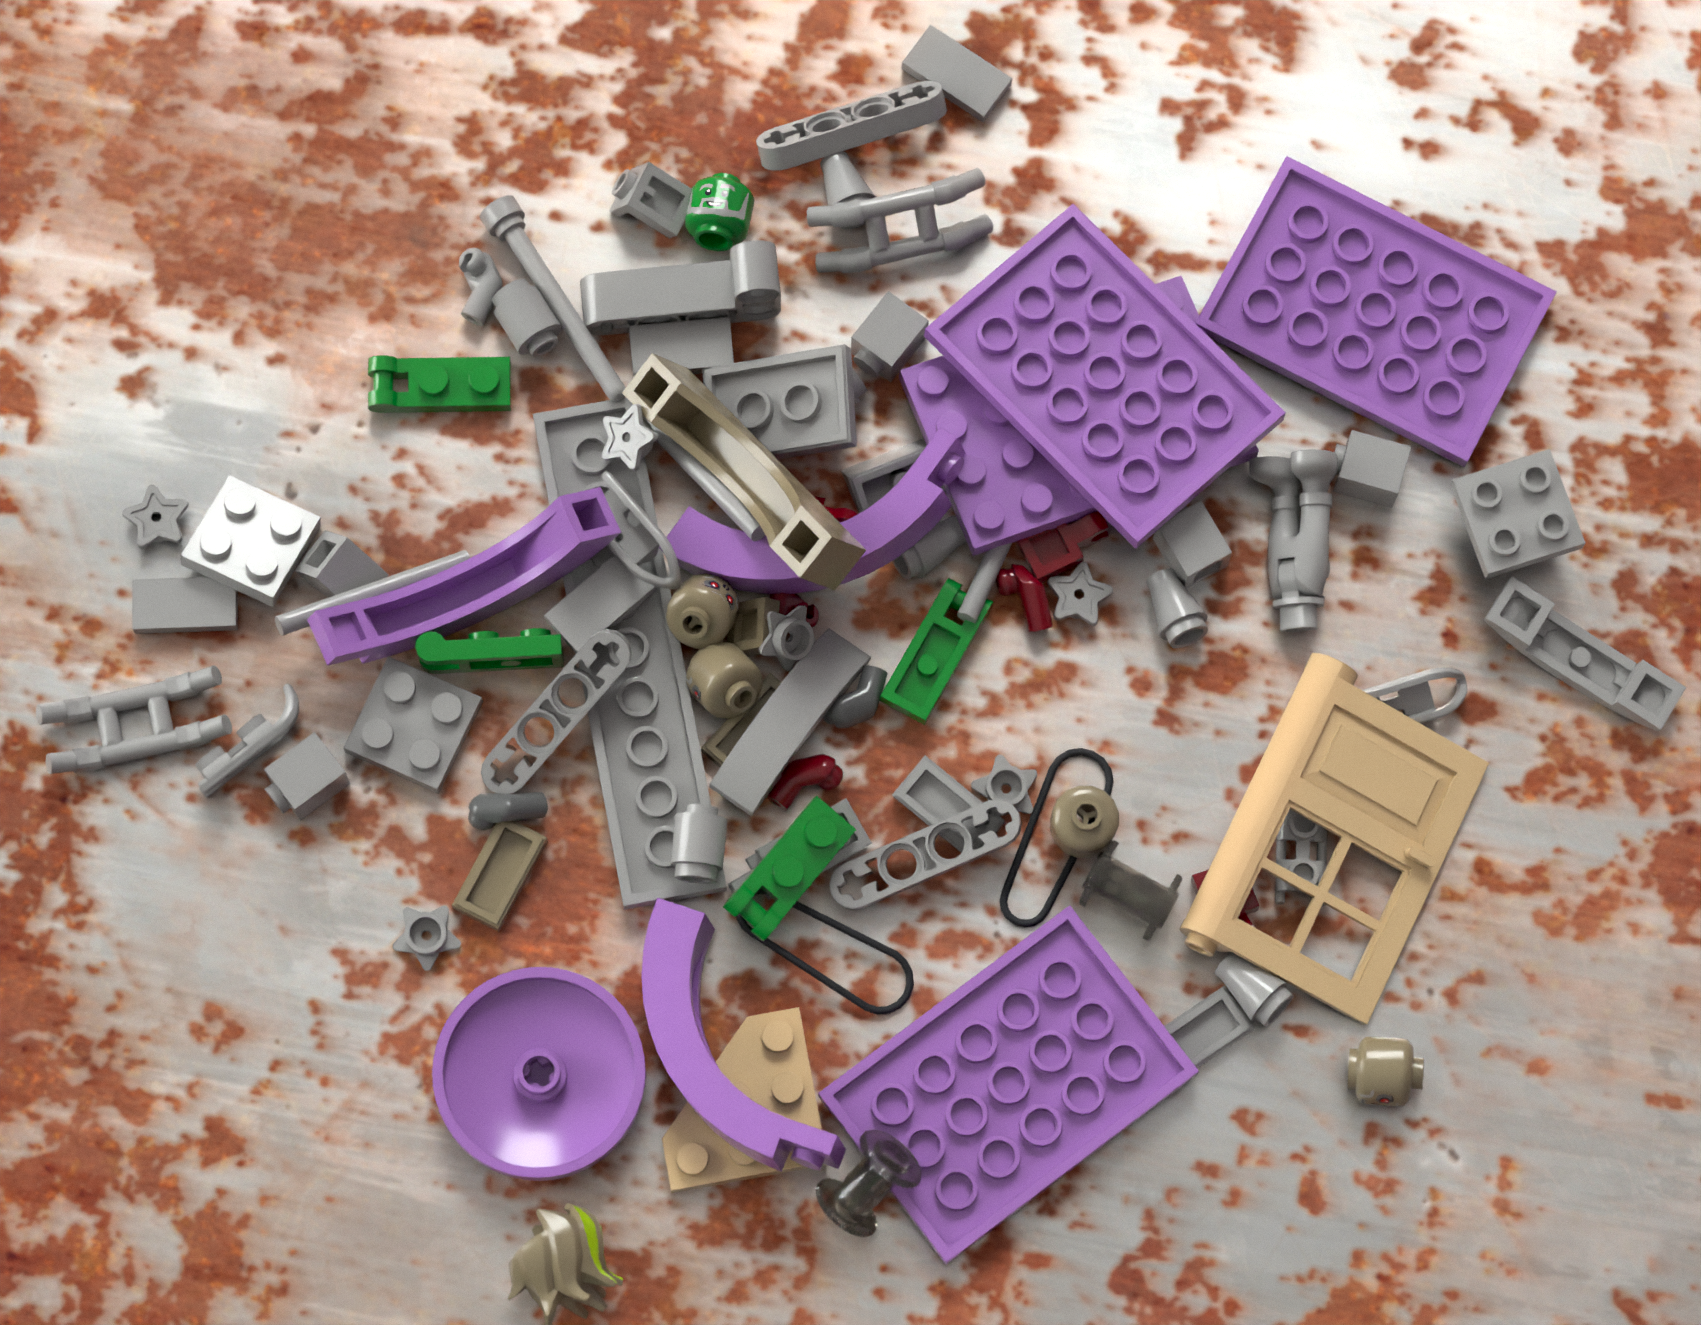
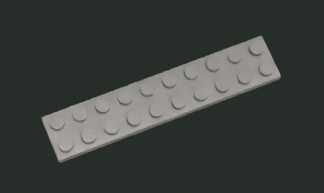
(646, 718)

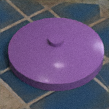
(539, 1073)

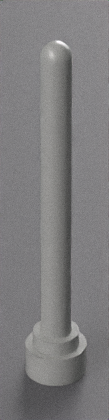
(505, 220)

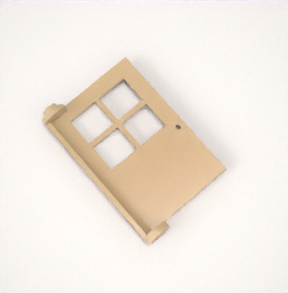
(1365, 779)

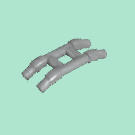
(874, 212)
(107, 705)

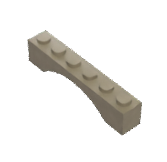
(789, 515)

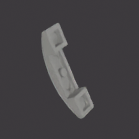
(1582, 659)
(788, 720)

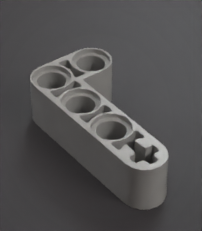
(735, 288)

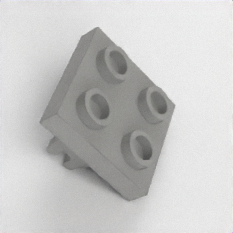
(1517, 514)

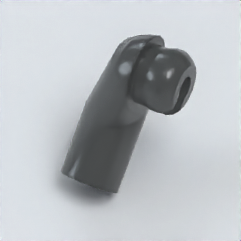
(859, 704)
(494, 808)

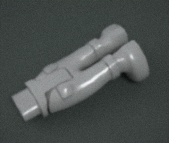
(1298, 532)

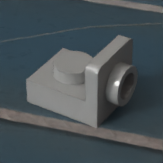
(652, 198)

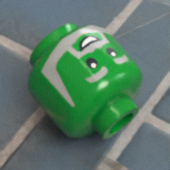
(719, 212)

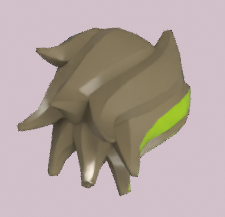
(563, 1263)

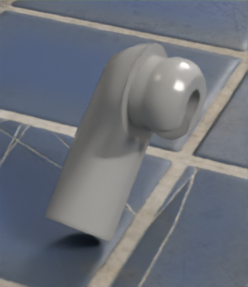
(484, 282)

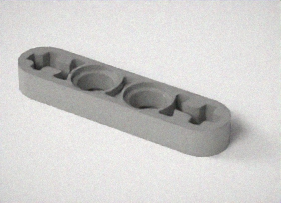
(851, 125)
(560, 715)
(928, 861)

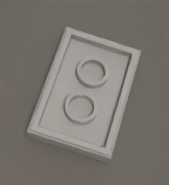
(791, 400)

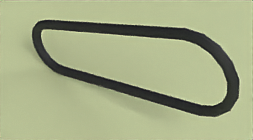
(1029, 830)
(827, 981)

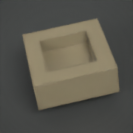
(752, 624)

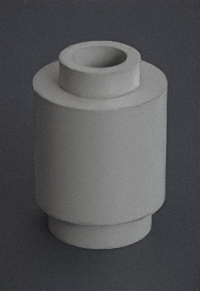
(526, 318)
(698, 844)

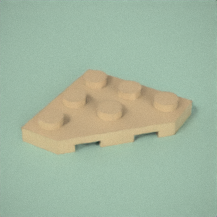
(770, 1067)

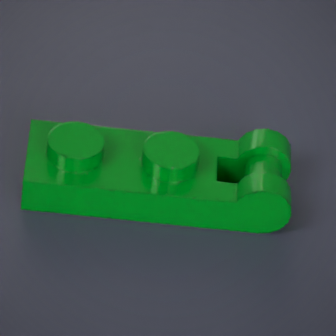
(440, 384)
(489, 652)
(932, 656)
(790, 866)

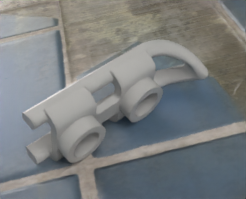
(639, 542)
(1415, 694)
(257, 738)
(1303, 832)

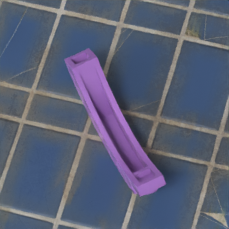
(882, 529)
(473, 590)
(671, 998)

